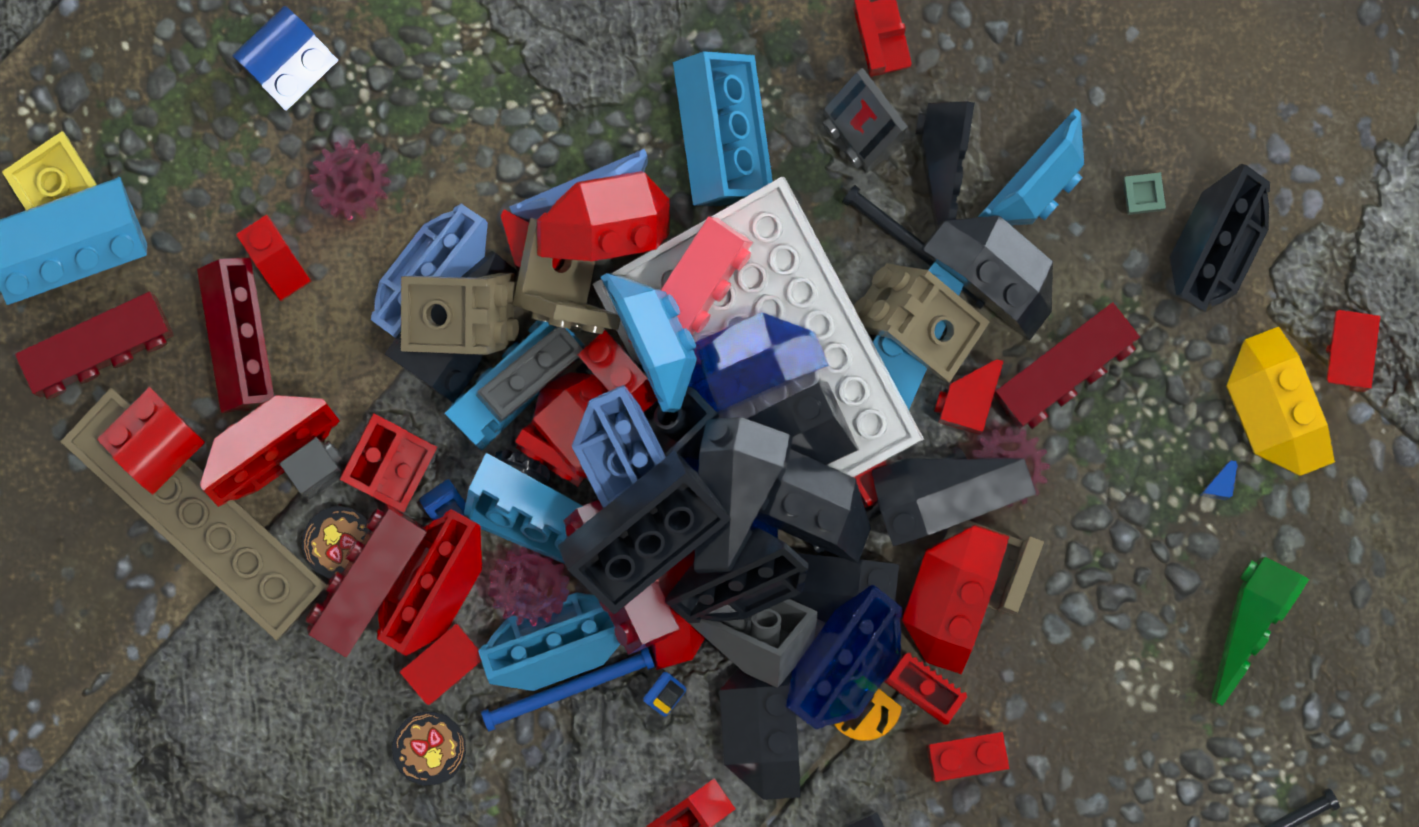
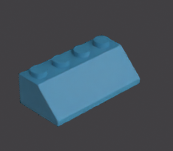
(722, 127)
(68, 240)

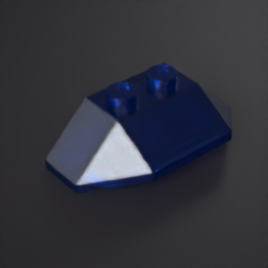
(753, 360)
(847, 660)

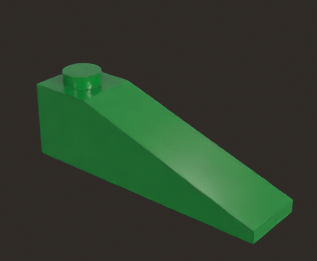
(1261, 600)

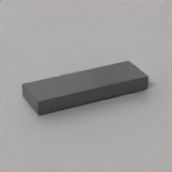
(529, 373)

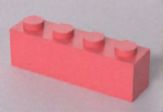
(705, 272)

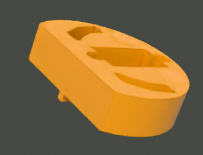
(868, 727)

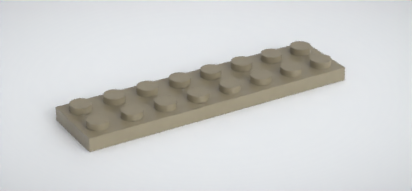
(219, 540)

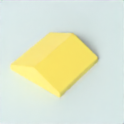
(48, 173)

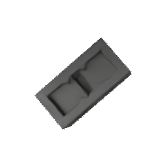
(314, 467)

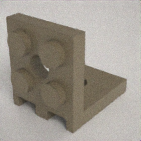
(559, 294)
(908, 305)
(476, 308)
(1014, 571)

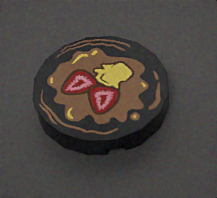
(330, 538)
(429, 748)

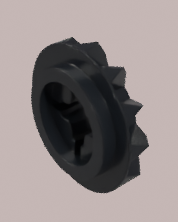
(525, 464)

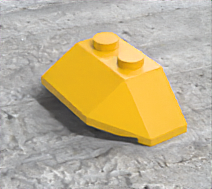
(1279, 405)

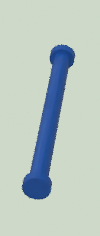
(567, 689)

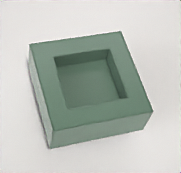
(1144, 193)

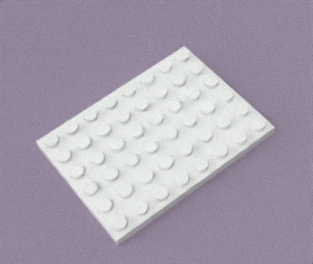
(796, 283)

